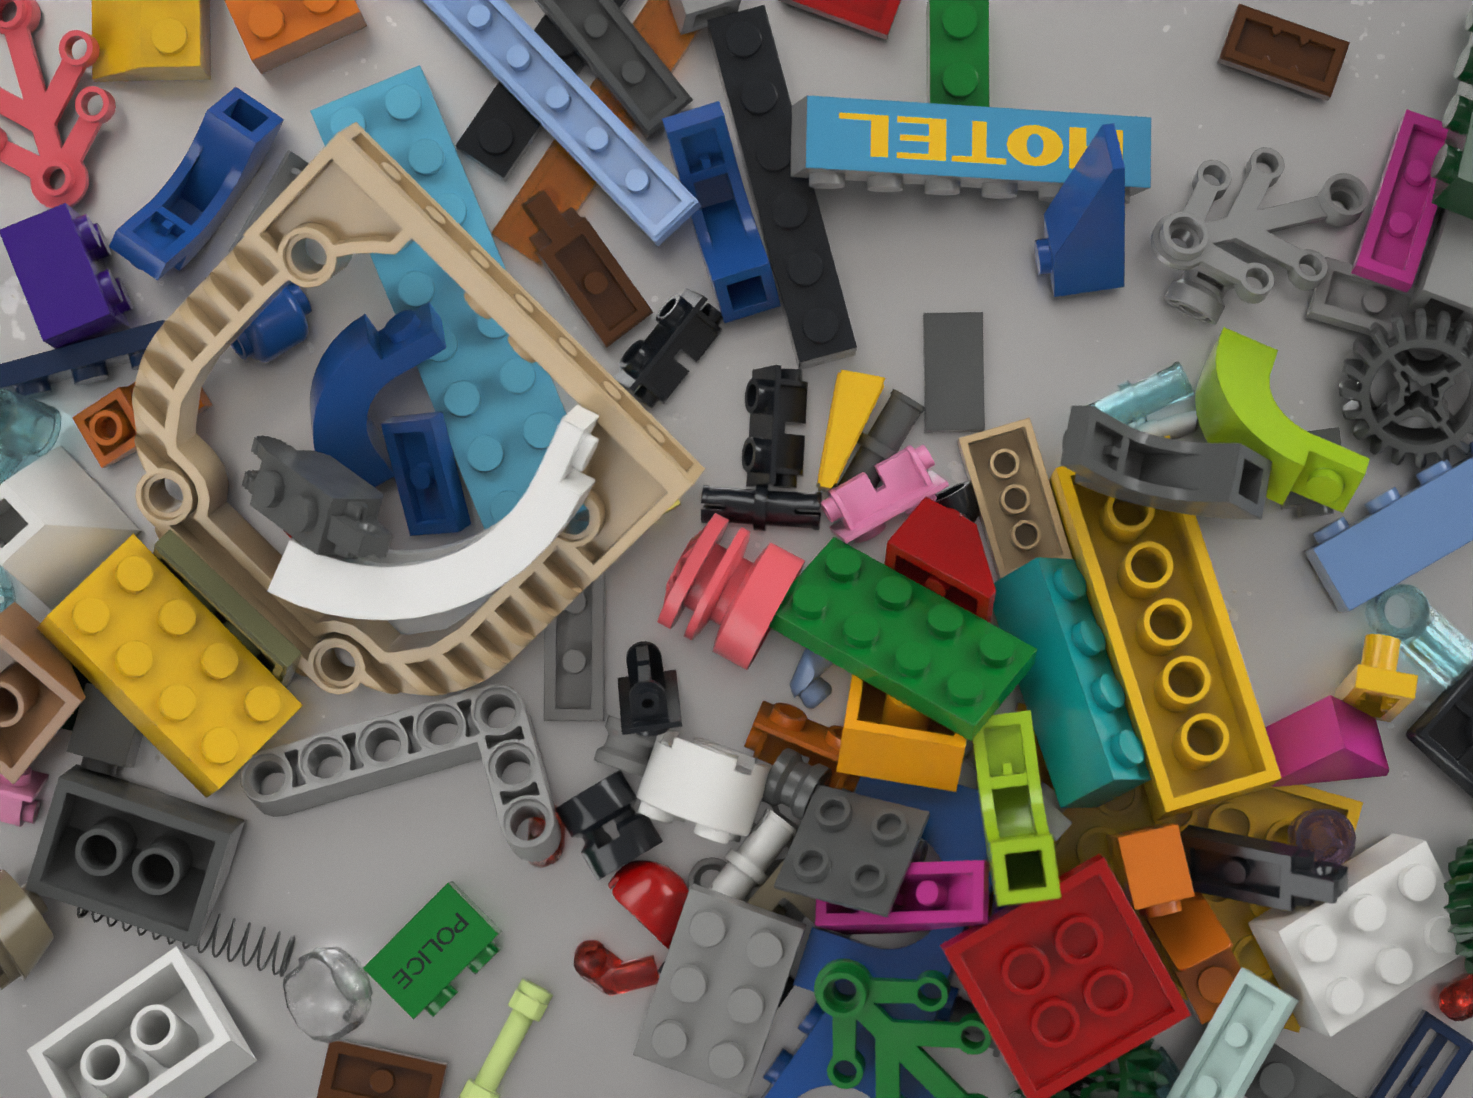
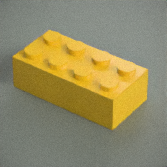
(169, 666)

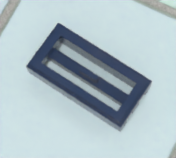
(1407, 1048)

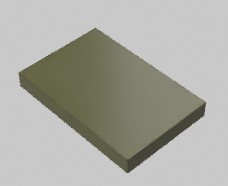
(229, 608)

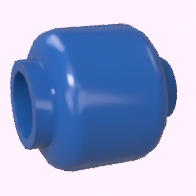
(276, 328)

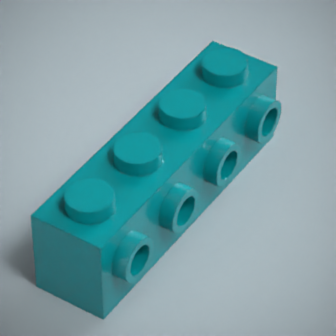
(1071, 686)

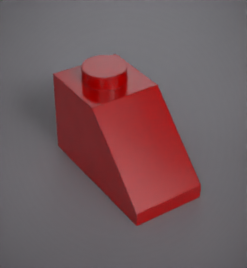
(944, 555)

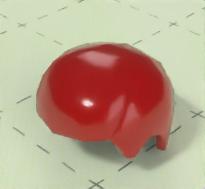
(652, 896)

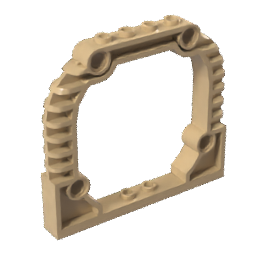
(359, 203)

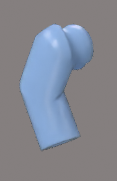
(808, 681)

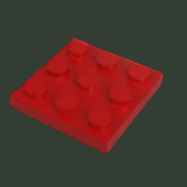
(1066, 981)

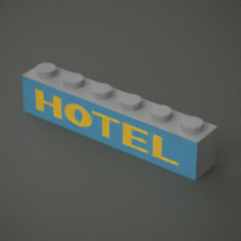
(954, 146)

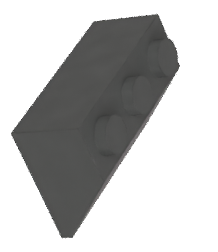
(134, 854)

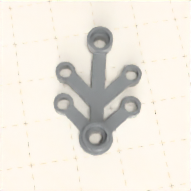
(1254, 227)

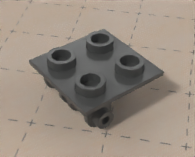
(853, 850)

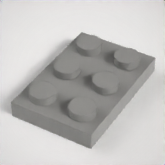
(719, 989)

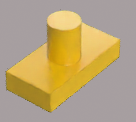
(1375, 683)

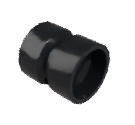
(597, 806)

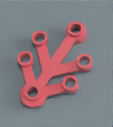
(43, 109)

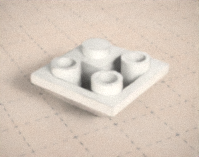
(57, 526)

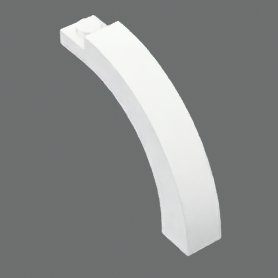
(454, 574)

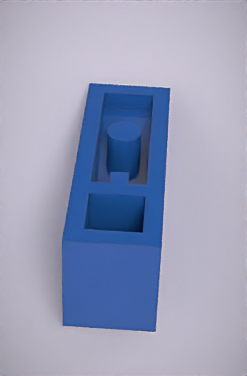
(1087, 222)

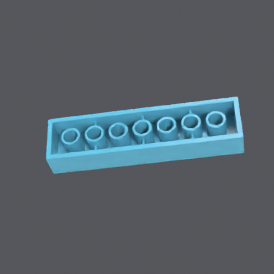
(491, 399)

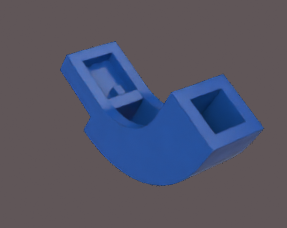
(202, 188)
(724, 221)
(352, 375)

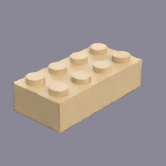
(1013, 496)

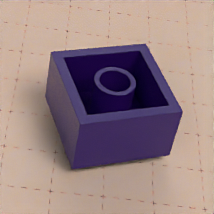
(65, 276)

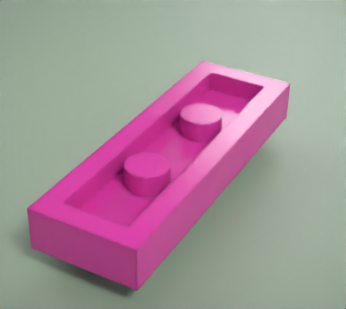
(1402, 205)

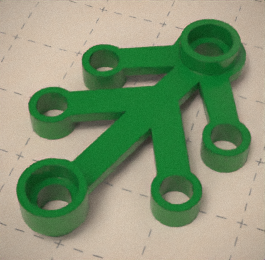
(895, 1039)

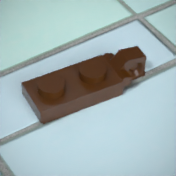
(585, 270)

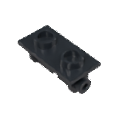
(678, 328)
(773, 399)
(648, 693)

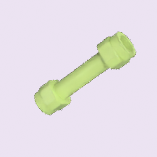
(528, 1004)

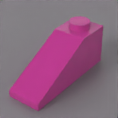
(929, 899)

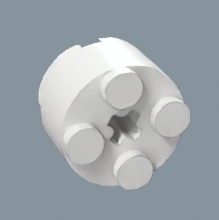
(704, 785)

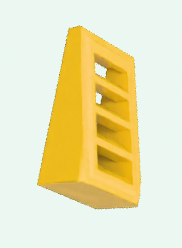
(849, 412)

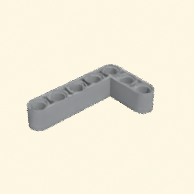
(418, 758)

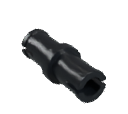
(762, 507)

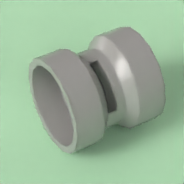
(1199, 294)

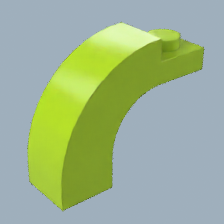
(1238, 407)
(1013, 811)

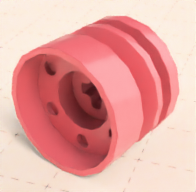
(729, 590)

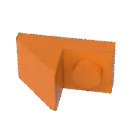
(1197, 954)

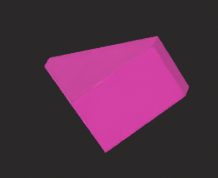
(1327, 744)

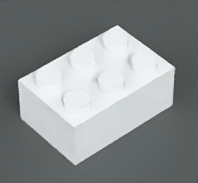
(1367, 944)
(147, 1039)

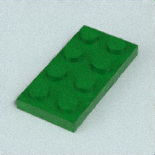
(903, 638)

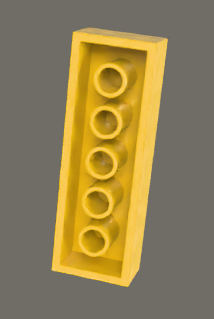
(1168, 648)

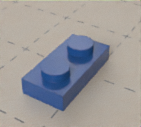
(426, 473)

